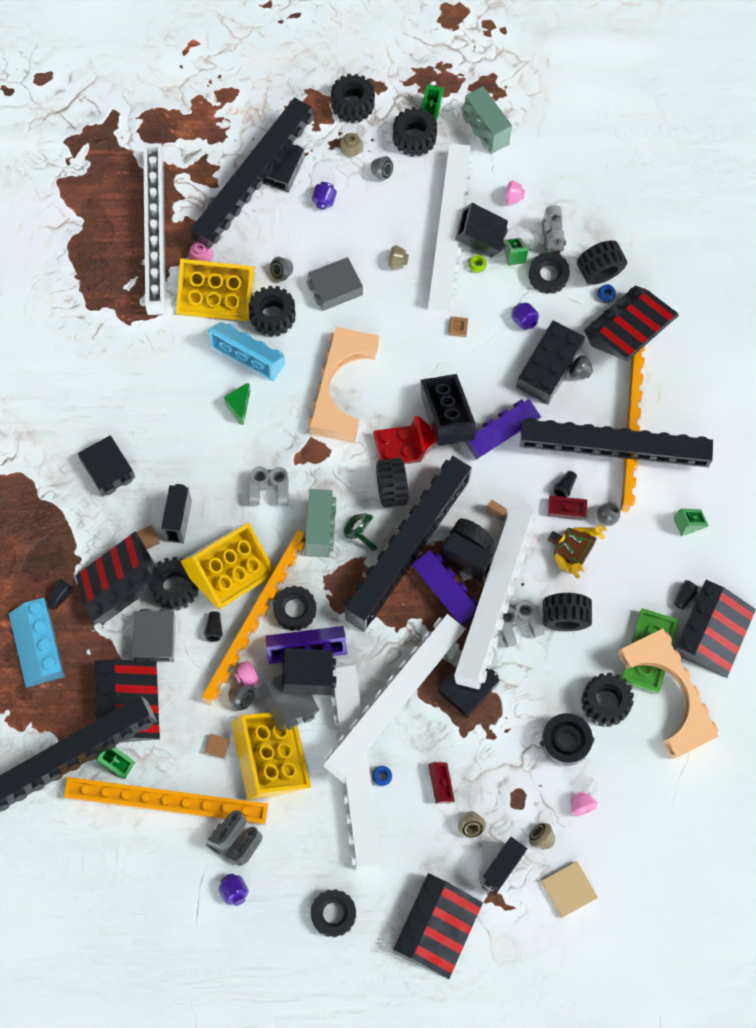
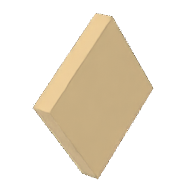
(569, 889)

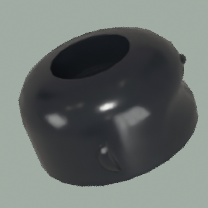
(570, 724)

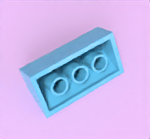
(246, 350)
(36, 643)

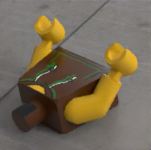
(575, 547)

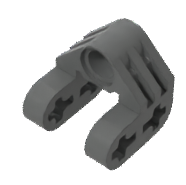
(224, 840)

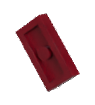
(567, 507)
(441, 783)

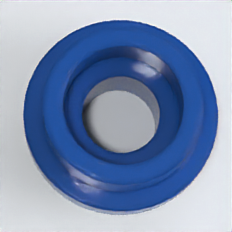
(606, 289)
(382, 769)

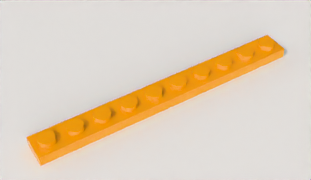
(634, 413)
(251, 624)
(163, 800)

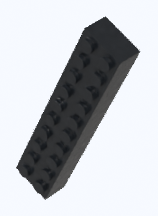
(407, 544)

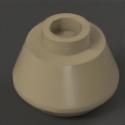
(351, 144)
(398, 257)
(471, 825)
(542, 836)

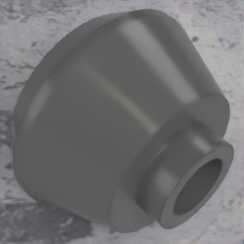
(382, 167)
(281, 268)
(581, 368)
(241, 696)

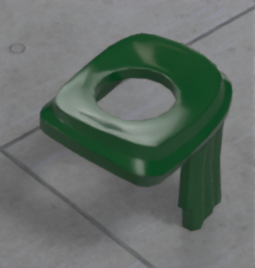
(357, 533)

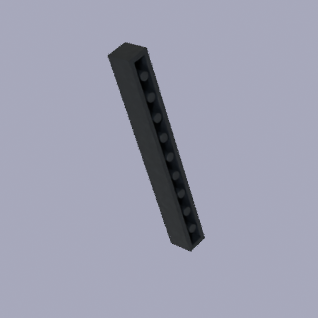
(252, 173)
(616, 442)
(75, 750)

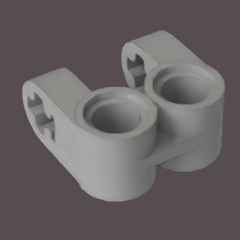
(552, 229)
(270, 483)
(517, 618)

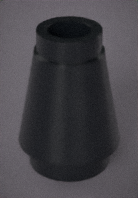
(565, 485)
(60, 593)
(685, 594)
(213, 628)

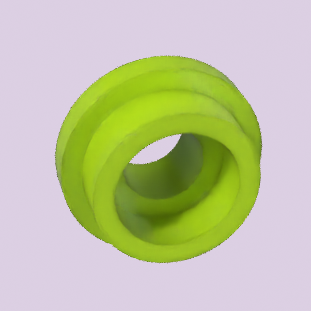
(477, 259)

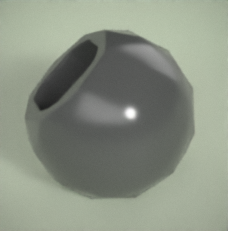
(608, 514)

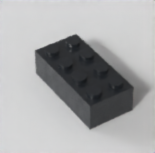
(550, 362)
(447, 409)

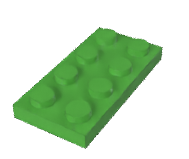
(646, 676)

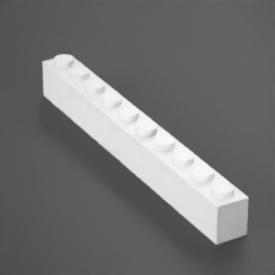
(450, 215)
(154, 229)
(494, 598)
(394, 697)
(358, 781)

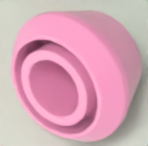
(514, 193)
(200, 252)
(246, 674)
(582, 804)

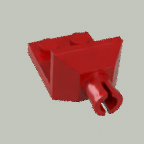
(407, 442)

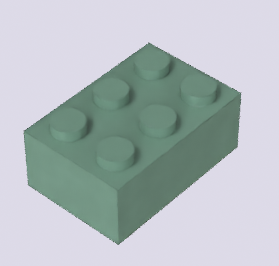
(487, 120)
(320, 523)

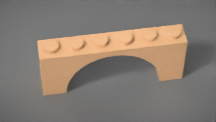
(328, 418)
(696, 725)

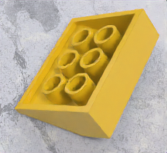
(215, 289)
(229, 566)
(269, 758)

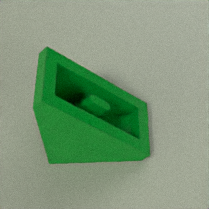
(433, 99)
(515, 251)
(238, 402)
(690, 521)
(116, 762)

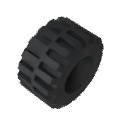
(350, 86)
(419, 120)
(602, 262)
(268, 298)
(392, 482)
(177, 598)
(567, 612)
(611, 684)

